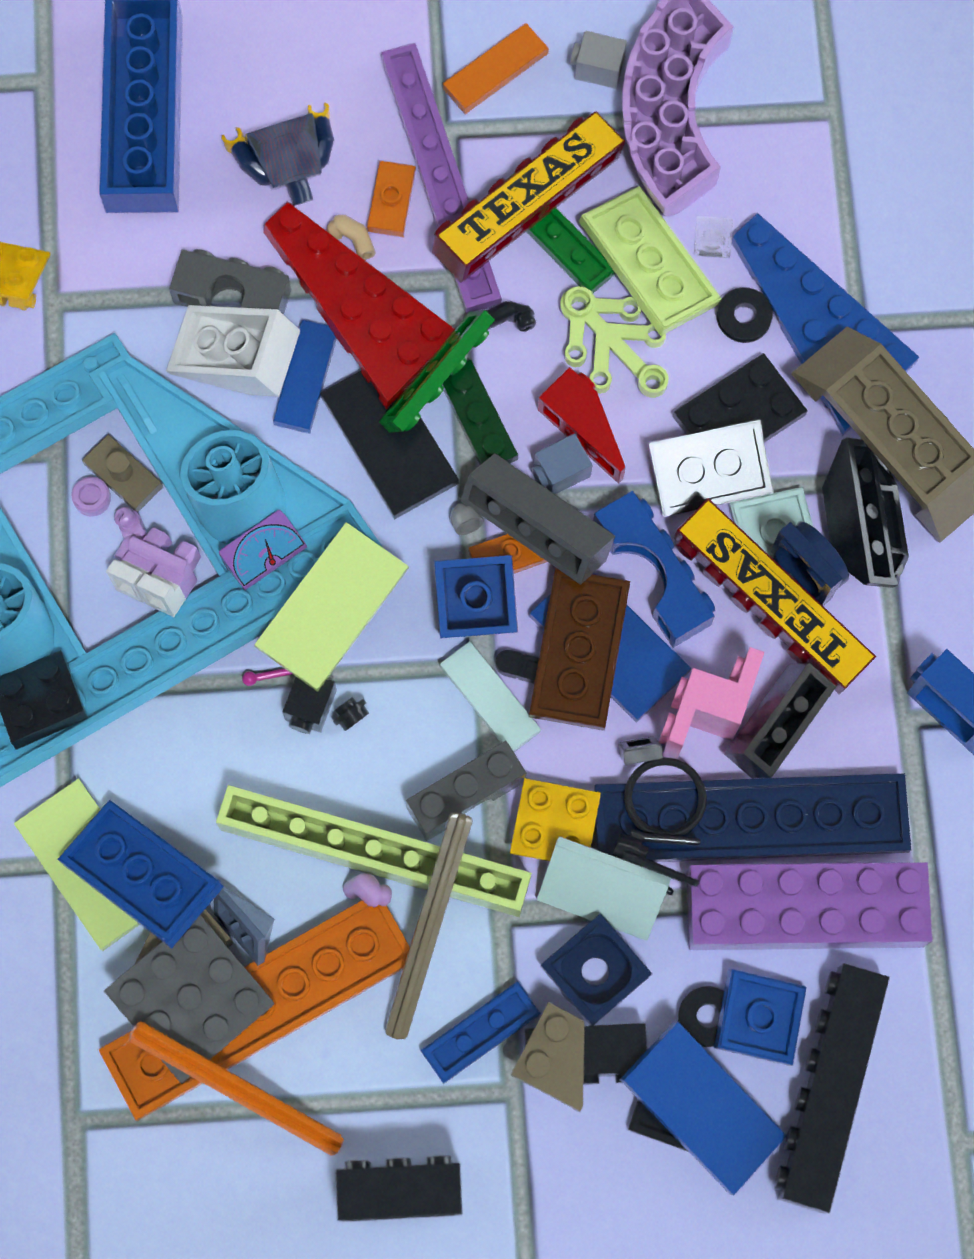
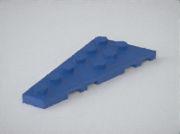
(807, 299)

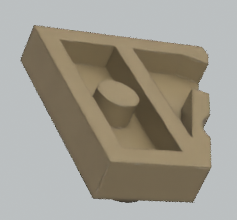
(555, 1057)

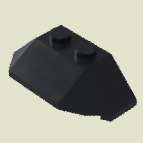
(865, 515)

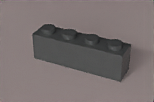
(537, 518)

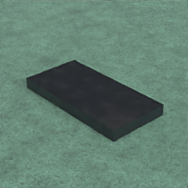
(401, 465)

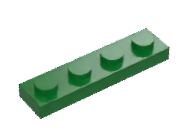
(445, 362)

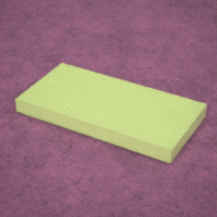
(650, 260)
(331, 606)
(49, 833)

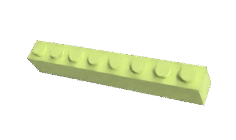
(368, 849)

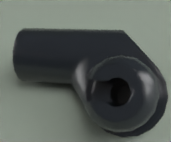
(515, 313)

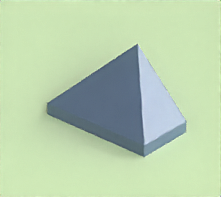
(245, 923)

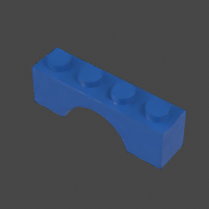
(682, 608)

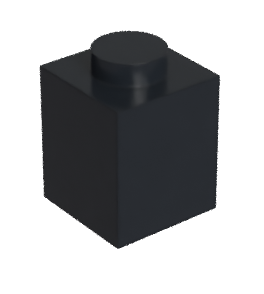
(308, 708)

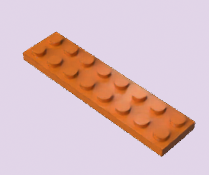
(302, 980)

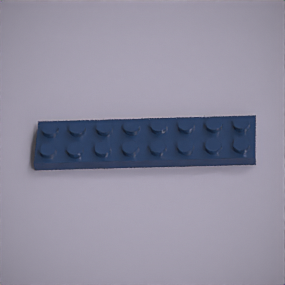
(764, 817)

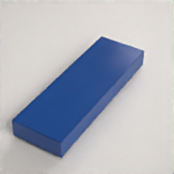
(305, 377)
(480, 1032)

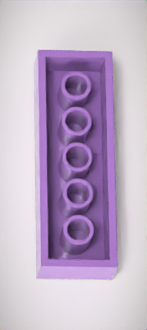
(809, 906)

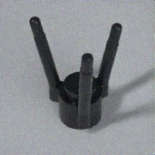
(631, 850)

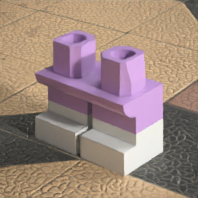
(156, 575)

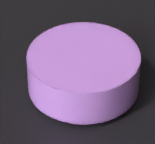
(91, 496)

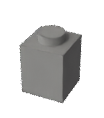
(599, 59)

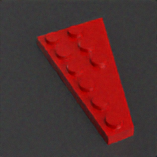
(366, 311)

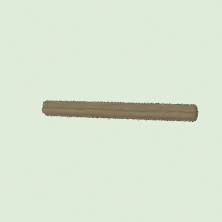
(428, 925)

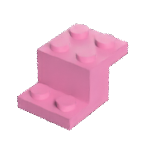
(710, 703)

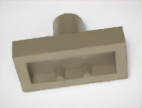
(122, 473)

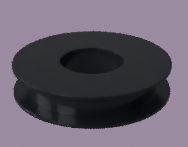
(740, 331)
(688, 1013)

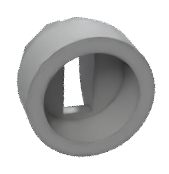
(465, 519)

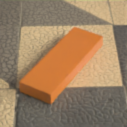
(495, 68)

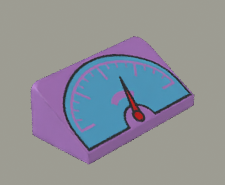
(262, 549)

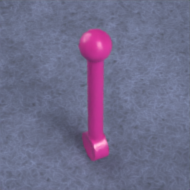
(250, 678)

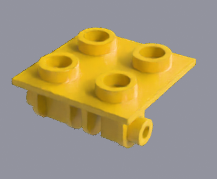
(19, 274)
(552, 812)

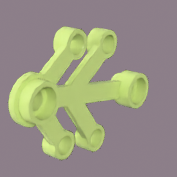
(611, 337)

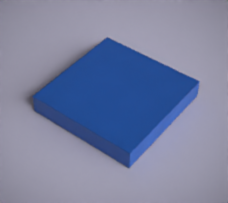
(760, 1017)

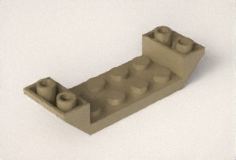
(896, 425)

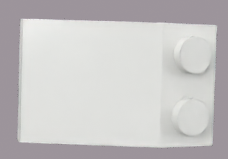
(235, 348)

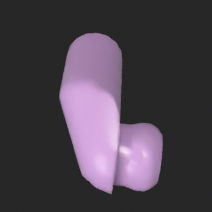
(130, 525)
(368, 890)

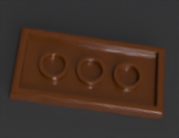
(579, 650)

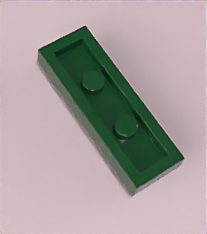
(478, 415)

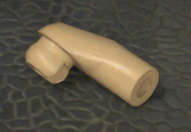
(355, 231)

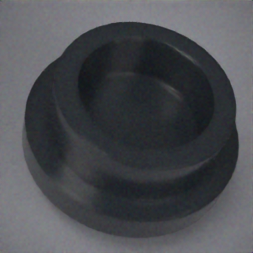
(350, 713)

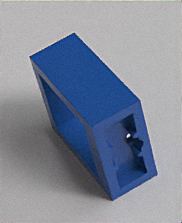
(946, 692)

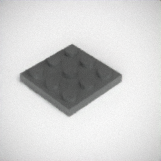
(191, 993)

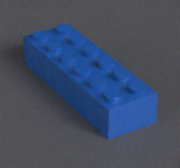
(141, 106)

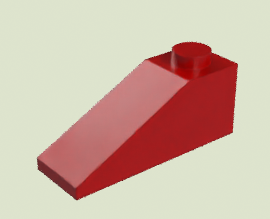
(576, 408)

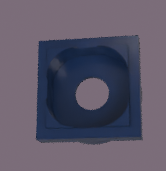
(810, 560)
(601, 942)

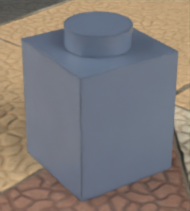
(562, 465)

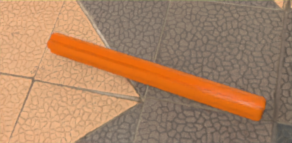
(236, 1088)

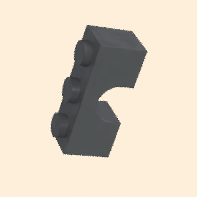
(203, 276)
(465, 788)

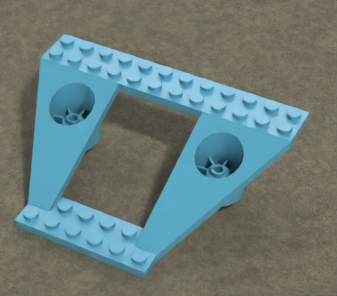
(195, 459)

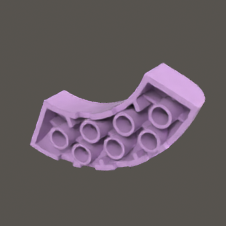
(660, 100)

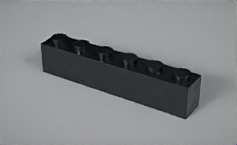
(833, 1088)

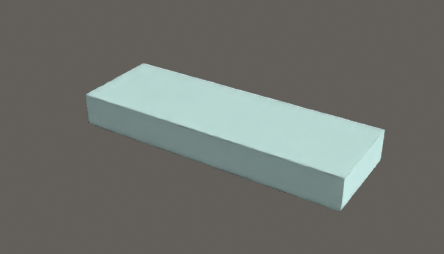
(490, 697)

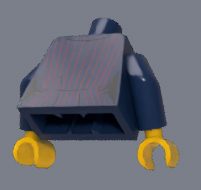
(286, 153)

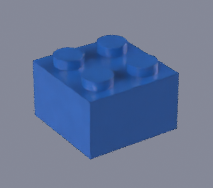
(476, 596)

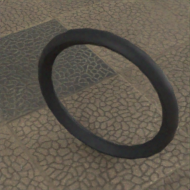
(669, 762)

